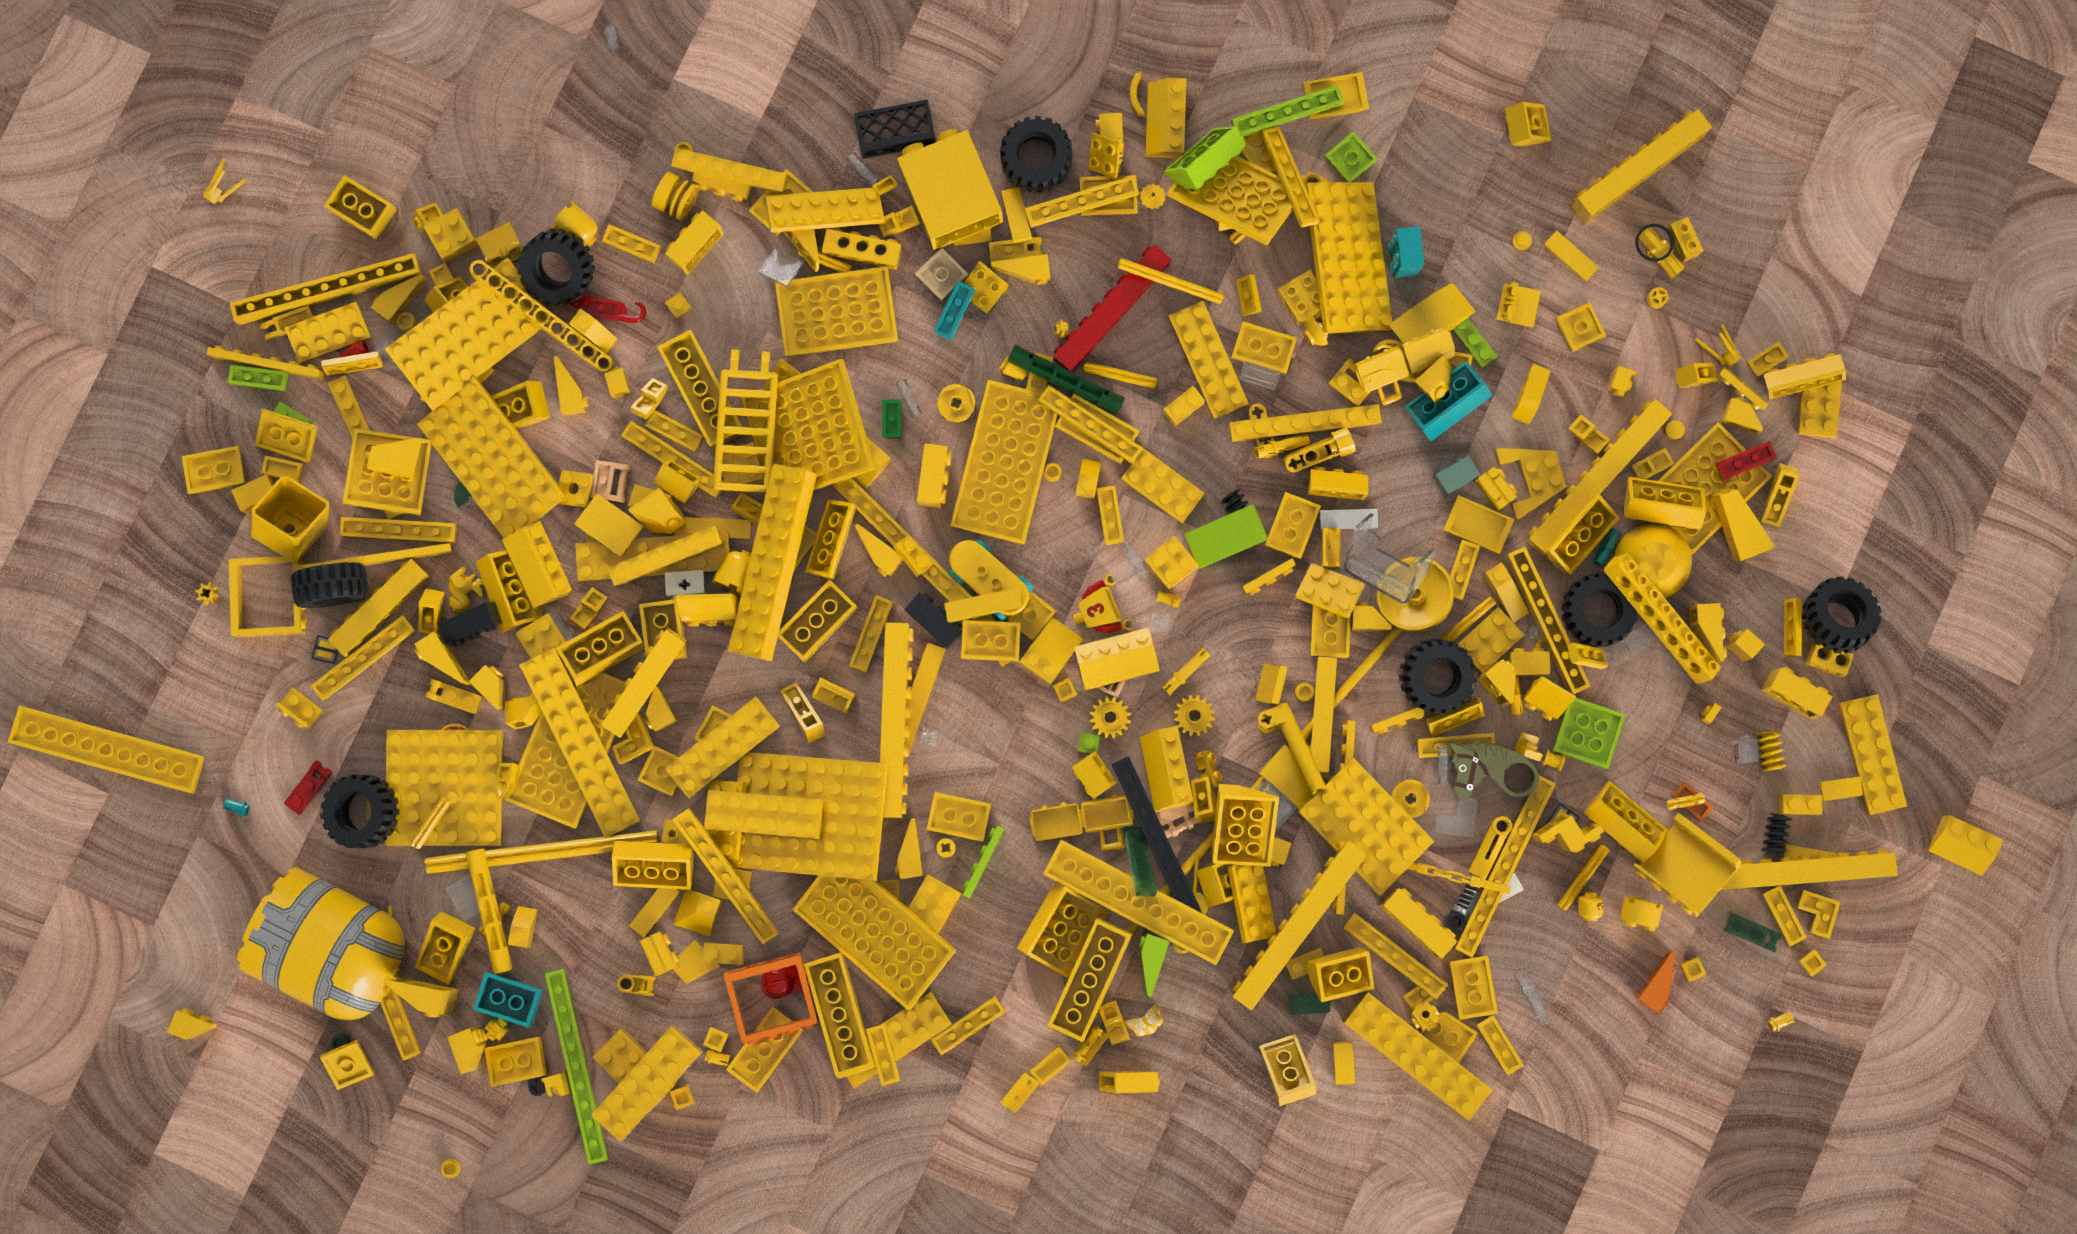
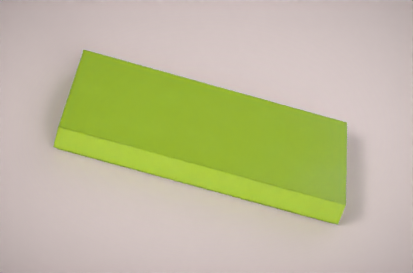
(1226, 536)

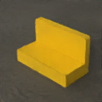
(1271, 684)

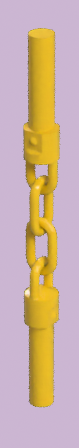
(1475, 881)

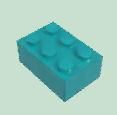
(1406, 252)
(508, 999)

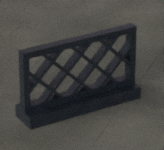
(894, 144)

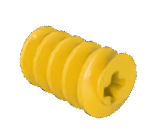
(1770, 750)

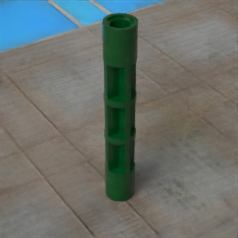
(1065, 379)

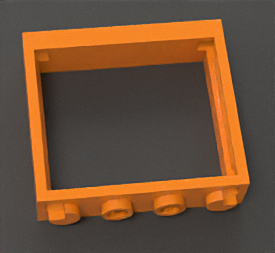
(763, 967)

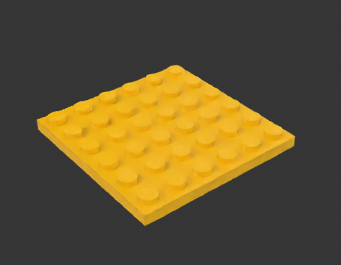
(816, 425)
(449, 765)

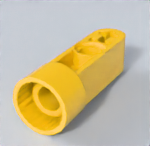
(1339, 444)

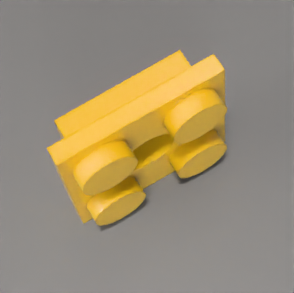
(568, 480)

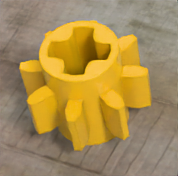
(202, 592)
(497, 1029)

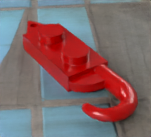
(608, 309)

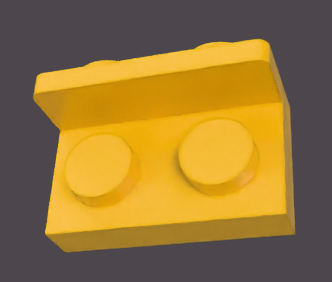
(299, 708)
(1019, 1092)

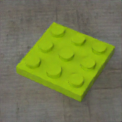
(1589, 733)

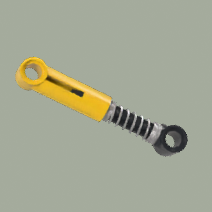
(1480, 868)

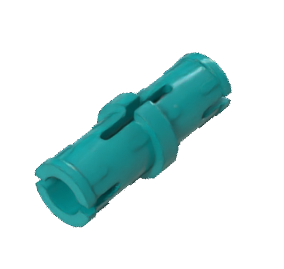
(1607, 547)

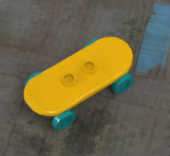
(978, 568)

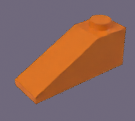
(1657, 988)

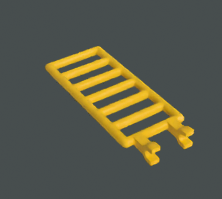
(721, 428)

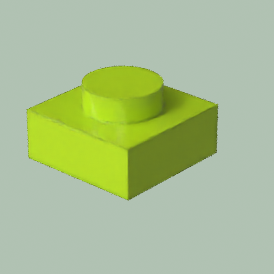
(1088, 743)

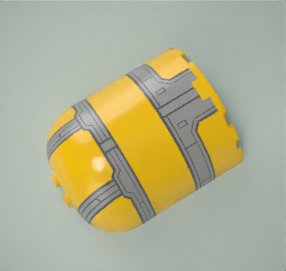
(322, 946)

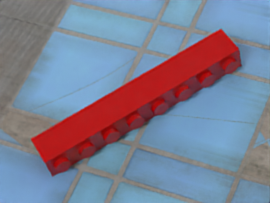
(1109, 312)

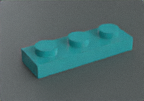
(954, 310)

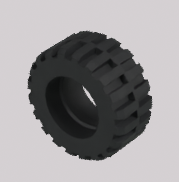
(1030, 130)
(540, 283)
(329, 585)
(1856, 600)
(1578, 624)
(1462, 676)
(337, 811)

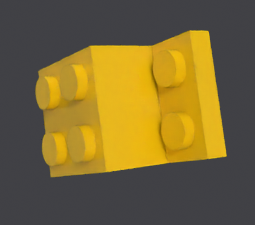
(1568, 833)

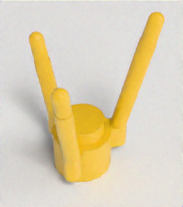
(212, 192)
(1730, 355)

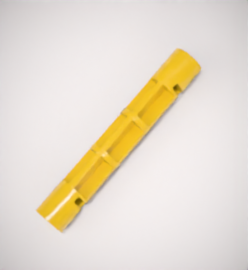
(489, 910)

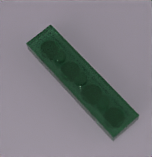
(1139, 861)

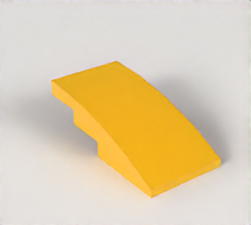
(1441, 309)

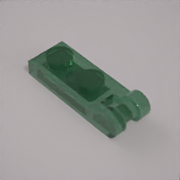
(1752, 932)

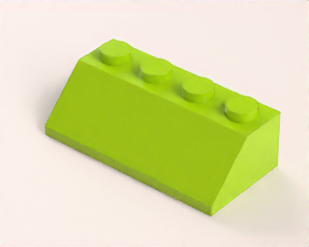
(1206, 157)

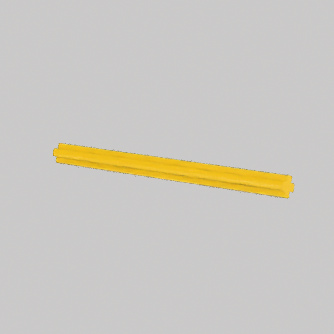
(539, 851)

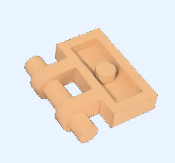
(1168, 816)

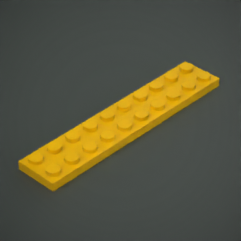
(579, 742)
(106, 749)
(1158, 914)

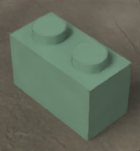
(1457, 475)

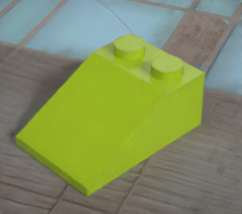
(1152, 956)

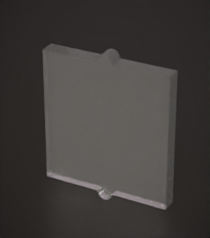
(781, 267)

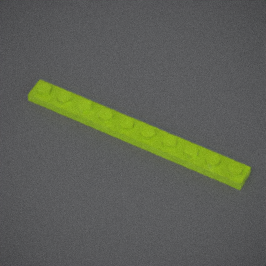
(576, 1066)

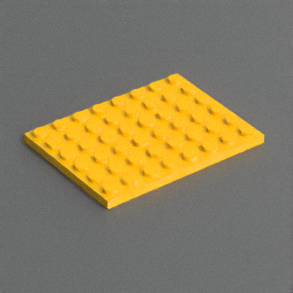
(850, 815)

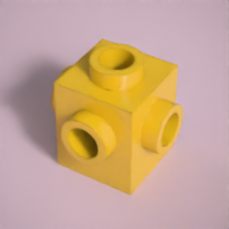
(1422, 1023)

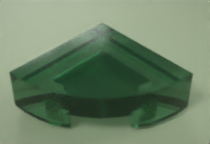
(461, 494)

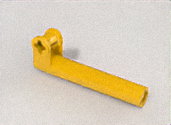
(1283, 718)

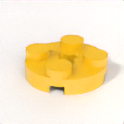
(965, 409)
(1419, 792)

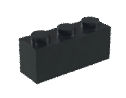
(933, 619)
(470, 624)

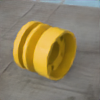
(676, 197)

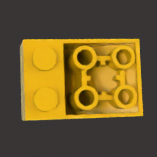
(1707, 626)

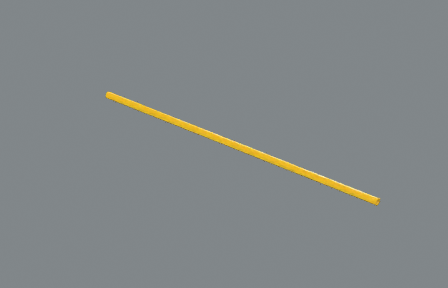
(1306, 732)

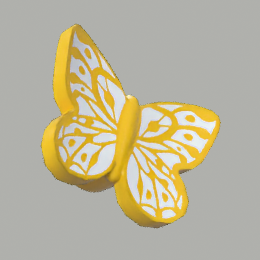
(1147, 1024)

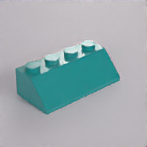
(1464, 395)

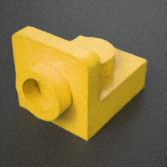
(426, 215)
(1528, 746)

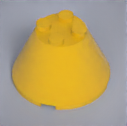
(1660, 555)

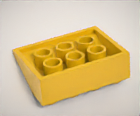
(1243, 826)
(1060, 929)
(425, 997)

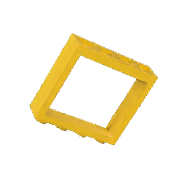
(236, 600)

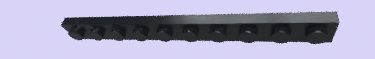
(1154, 833)

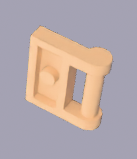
(604, 478)

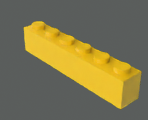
(665, 555)
(378, 608)
(643, 683)

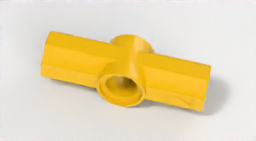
(1658, 248)

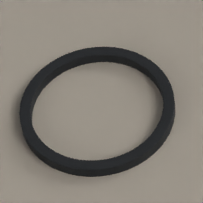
(1654, 259)

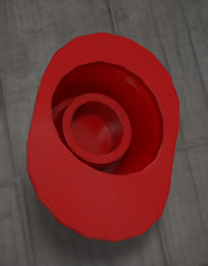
(781, 982)

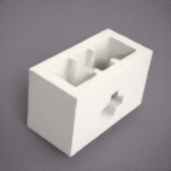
(674, 580)

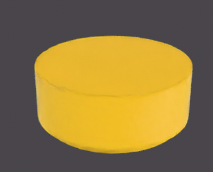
(406, 321)
(1674, 430)
(1304, 692)

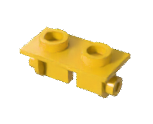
(1207, 760)
(1086, 1050)

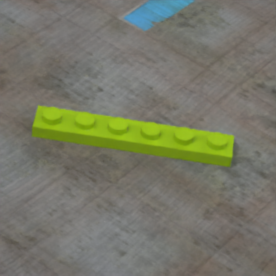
(1288, 111)

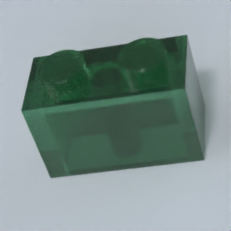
(1307, 1004)

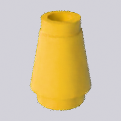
(1012, 370)

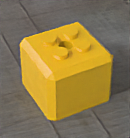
(289, 506)

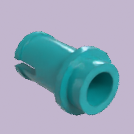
(237, 807)

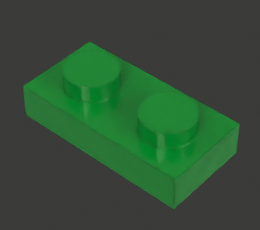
(891, 418)

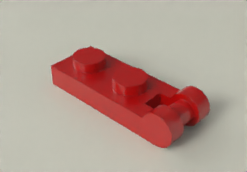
(307, 788)

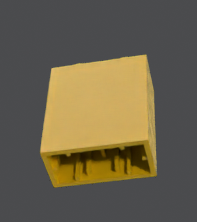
(949, 188)

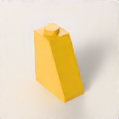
(593, 331)
(395, 458)
(1128, 1081)

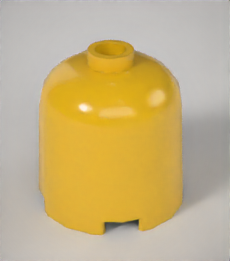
(578, 222)
(733, 572)

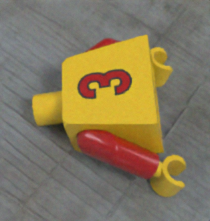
(1100, 609)

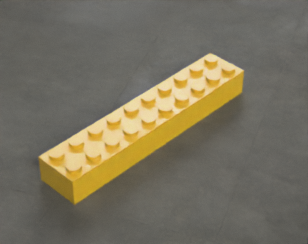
(772, 562)
(895, 714)

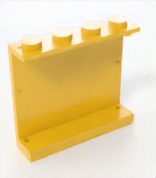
(1689, 866)

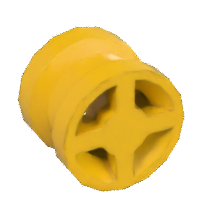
(1661, 296)
(947, 850)

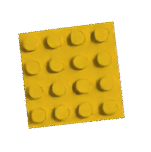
(380, 489)

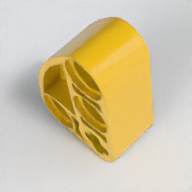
(1531, 394)

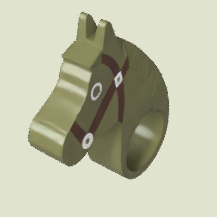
(1481, 759)

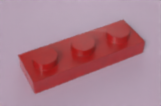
(1745, 461)

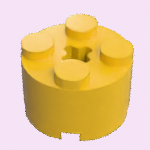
(1640, 912)

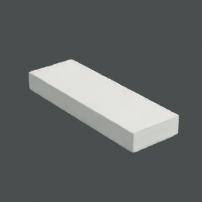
(1346, 518)

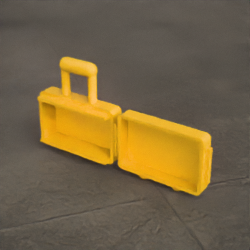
(1393, 363)
(1094, 816)

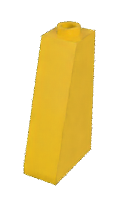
(1741, 527)

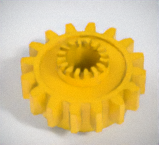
(1198, 706)
(1110, 707)

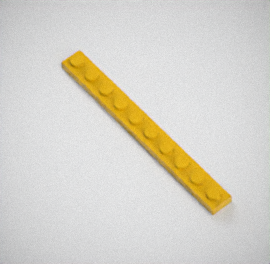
(894, 533)
(1347, 750)
(1504, 866)

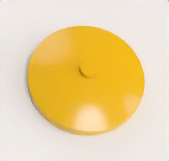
(1426, 607)

